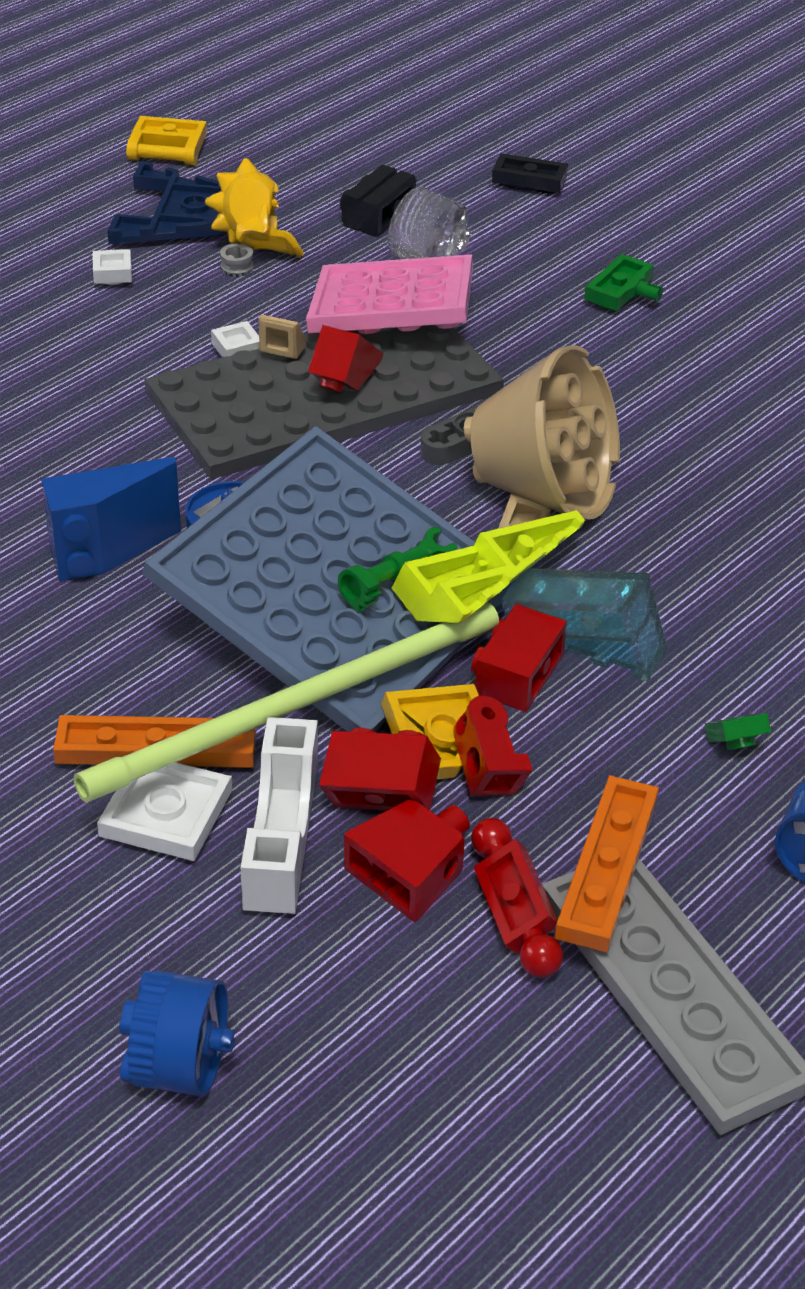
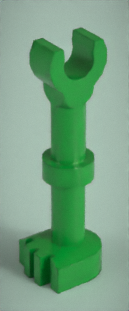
(361, 586)

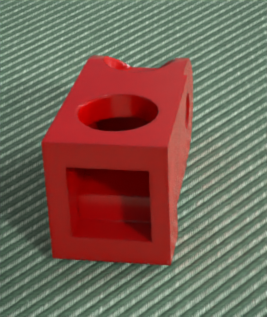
(488, 751)

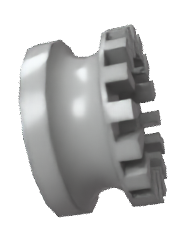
(236, 259)

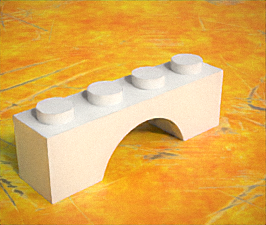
(278, 841)

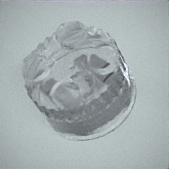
(428, 226)

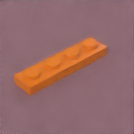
(101, 738)
(607, 864)

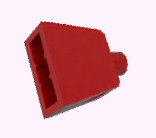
(408, 854)

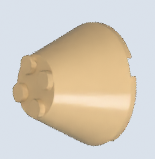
(550, 435)

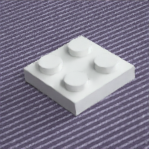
(167, 810)

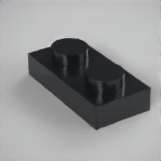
(529, 173)

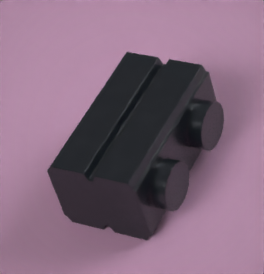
(375, 199)

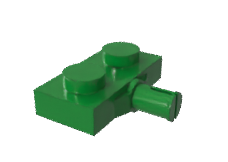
(621, 282)

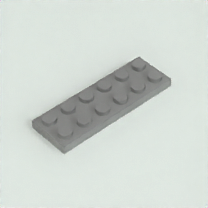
(692, 1007)

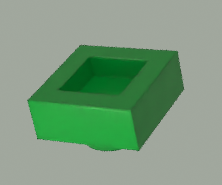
(738, 731)

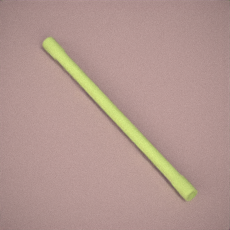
(120, 771)

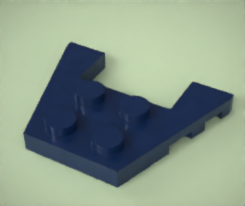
(178, 214)

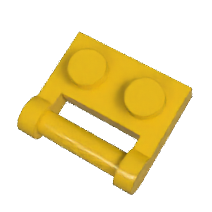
(166, 139)

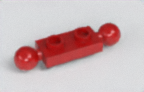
(516, 898)

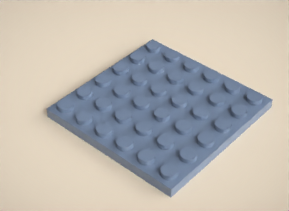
(270, 566)

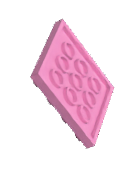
(392, 294)

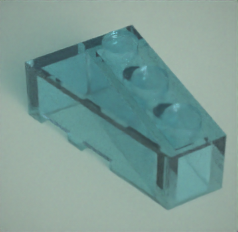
(605, 612)

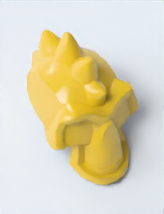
(248, 209)

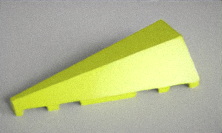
(463, 580)

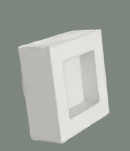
(112, 266)
(234, 338)

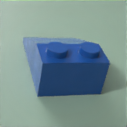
(110, 515)

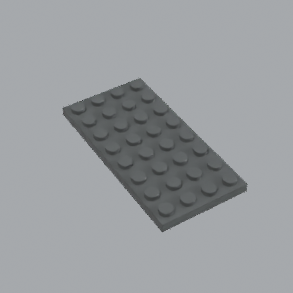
(260, 403)

